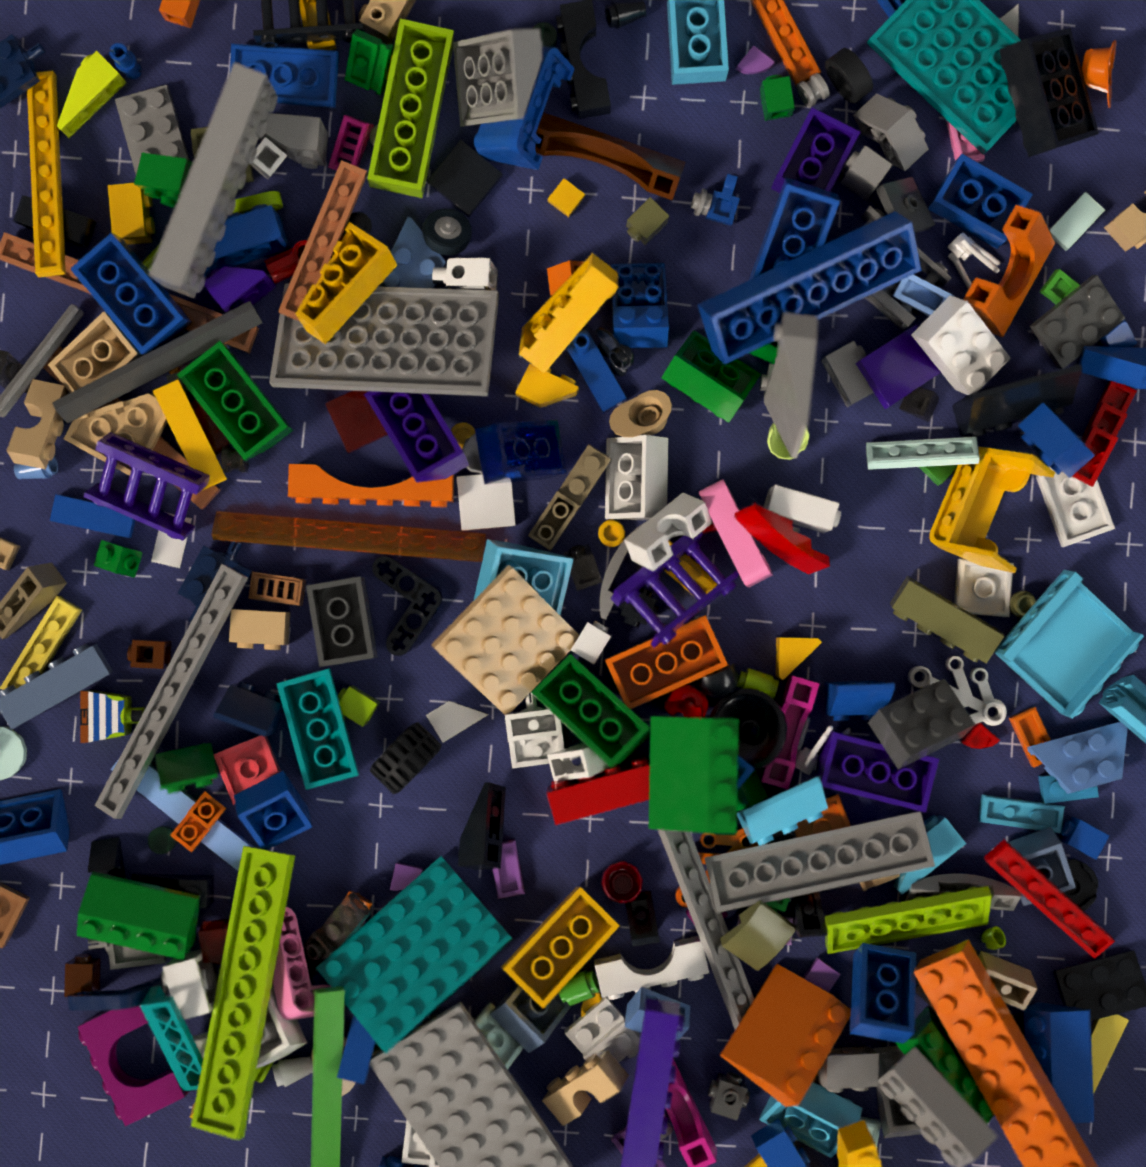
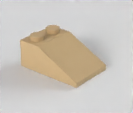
(94, 354)

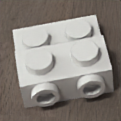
(603, 1030)

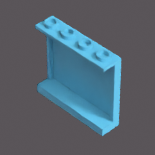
(1067, 645)

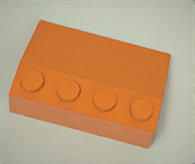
(786, 1035)

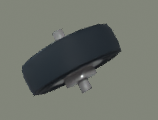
(447, 231)

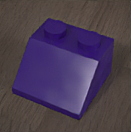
(236, 286)

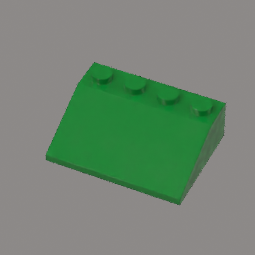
(693, 774)

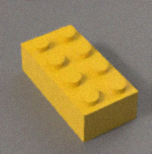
(560, 946)

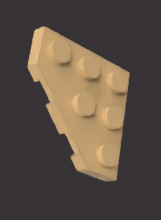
(135, 419)

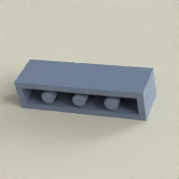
(53, 686)

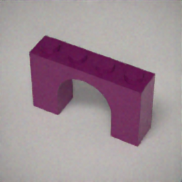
(131, 1096)

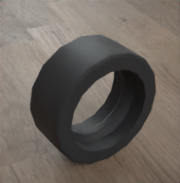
(849, 75)

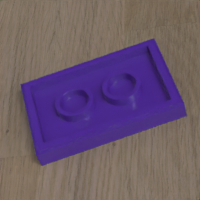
(897, 368)

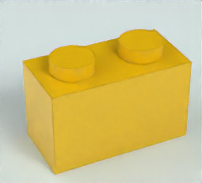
(130, 213)

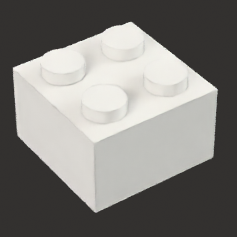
(191, 984)

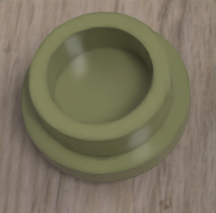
(1021, 603)

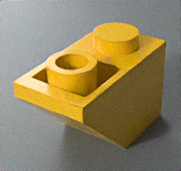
(545, 388)

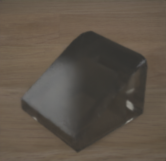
(920, 403)

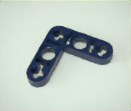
(113, 999)

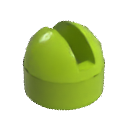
(994, 938)

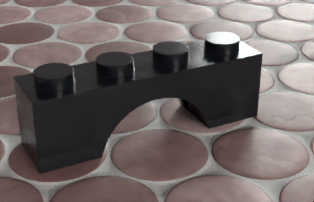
(578, 27)

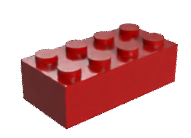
(600, 792)

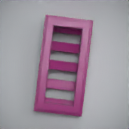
(341, 142)

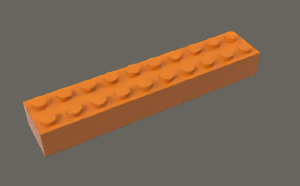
(1000, 1059)

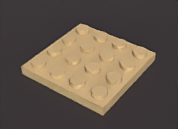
(506, 640)

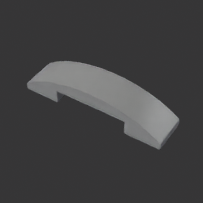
(605, 596)
(1003, 896)

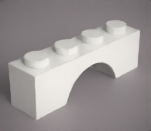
(684, 962)

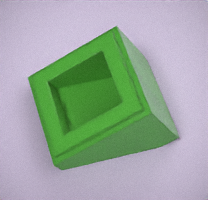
(938, 474)

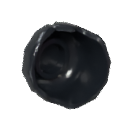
(719, 682)

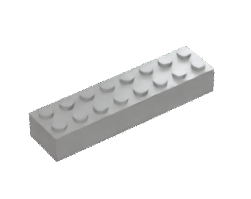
(214, 181)

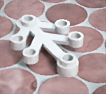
(964, 693)

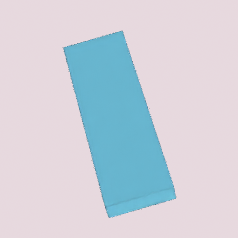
(1020, 813)

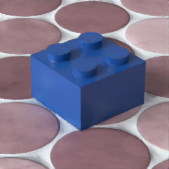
(1054, 441)
(273, 811)

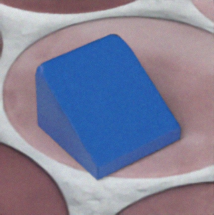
(1119, 336)

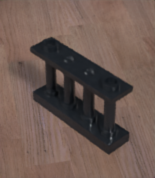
(272, 37)

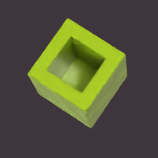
(357, 705)

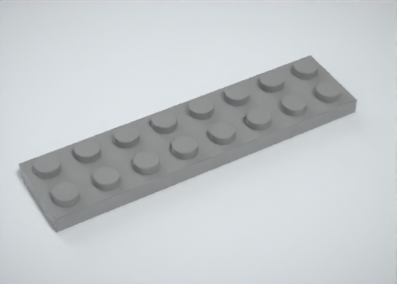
(819, 862)

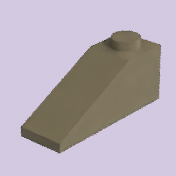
(29, 596)

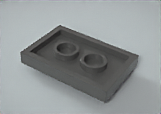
(1077, 321)

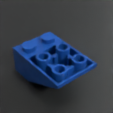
(640, 305)

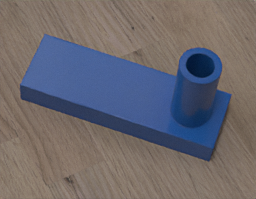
(595, 371)

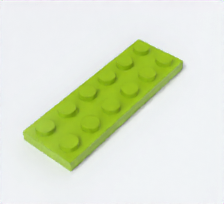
(908, 919)

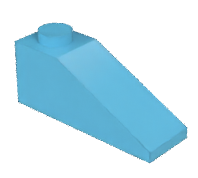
(943, 843)

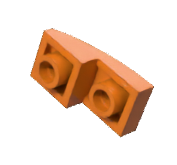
(198, 821)

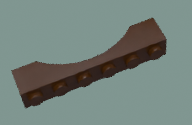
(648, 168)

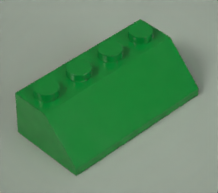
(234, 401)
(592, 712)
(138, 916)
(939, 1050)

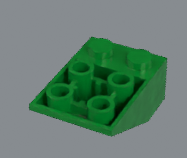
(185, 767)

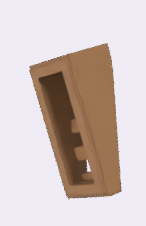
(298, 594)

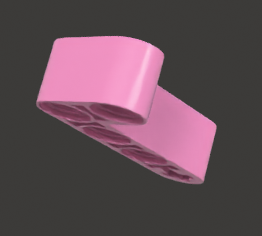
(737, 540)
(293, 963)

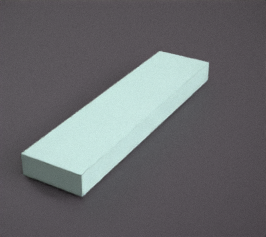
(922, 453)

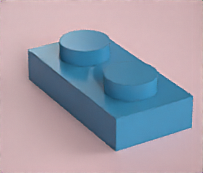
(1052, 792)

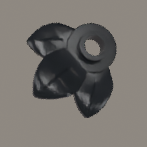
(619, 354)

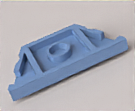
(413, 260)
(1085, 757)

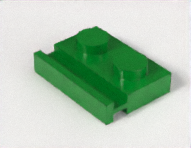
(368, 62)

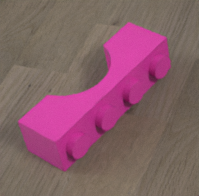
(796, 705)
(689, 1126)

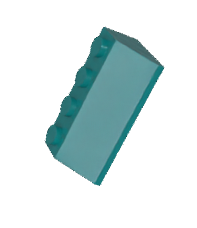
(317, 729)

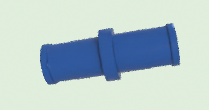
(125, 61)

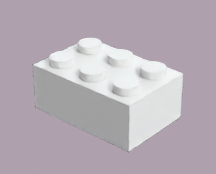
(961, 345)

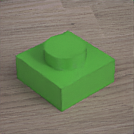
(1058, 286)

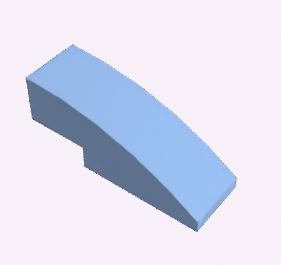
(920, 294)

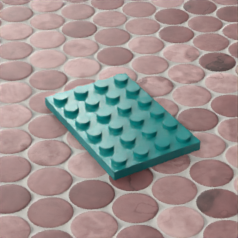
(953, 62)
(414, 954)

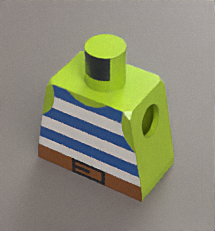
(106, 715)

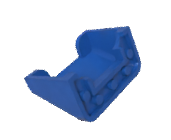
(516, 140)

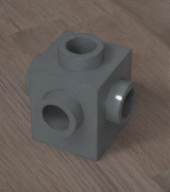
(728, 1095)

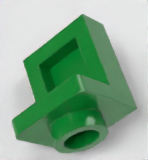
(118, 559)

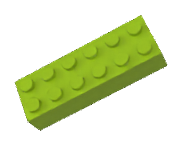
(411, 108)

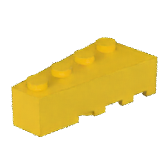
(345, 283)
(567, 312)
(856, 1146)

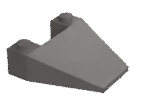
(790, 378)

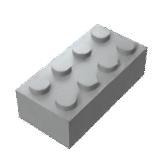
(937, 1109)

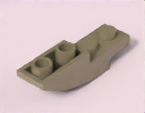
(570, 497)

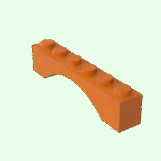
(312, 482)

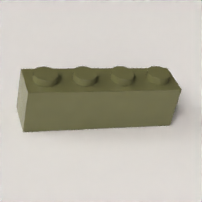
(946, 620)

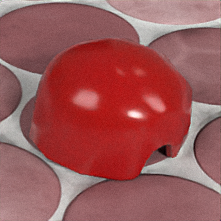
(687, 701)

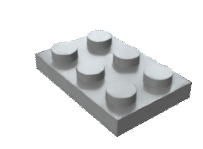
(151, 124)

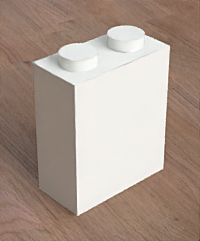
(803, 509)

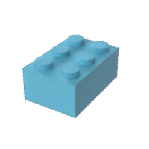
(697, 41)

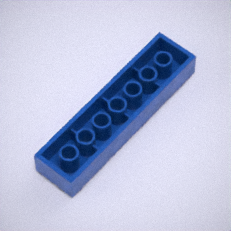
(811, 285)

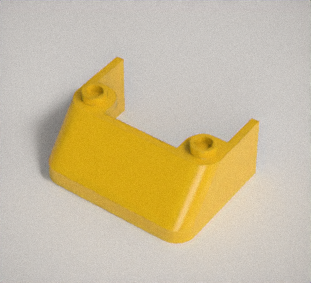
(974, 501)

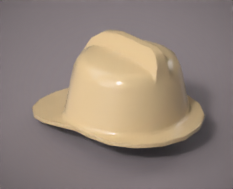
(641, 415)

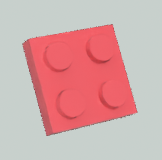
(246, 764)

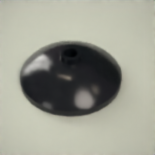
(760, 711)

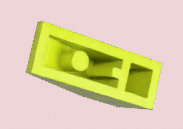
(91, 88)

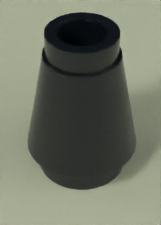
(624, 12)

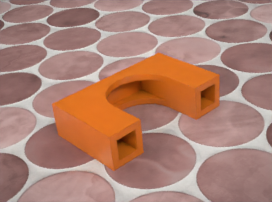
(1030, 247)

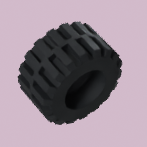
(405, 757)

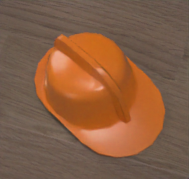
(1098, 69)

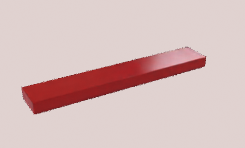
(1049, 898)

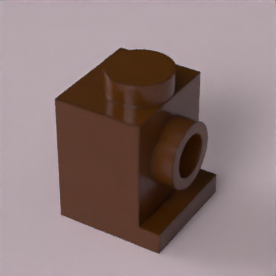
(138, 654)

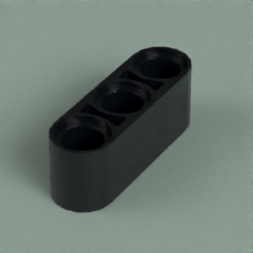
(77, 227)

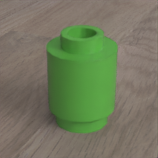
(580, 988)

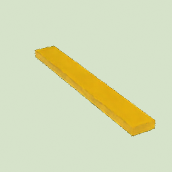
(46, 177)

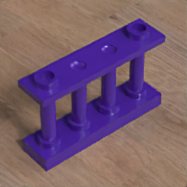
(165, 471)
(630, 588)

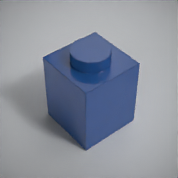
(1083, 837)

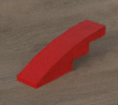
(1103, 429)
(779, 538)

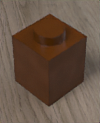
(82, 974)

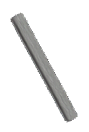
(39, 358)

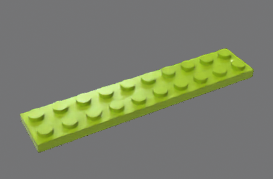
(243, 992)

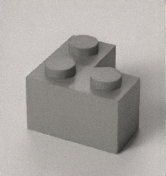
(893, 129)

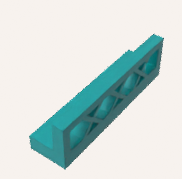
(173, 1037)

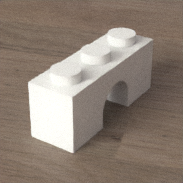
(680, 517)

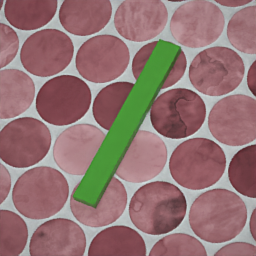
(326, 1085)

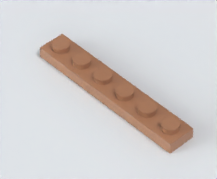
(324, 235)

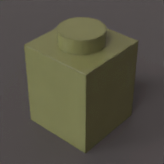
(646, 221)

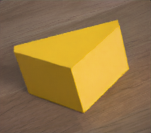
(792, 652)

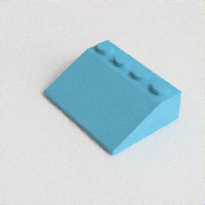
(542, 570)

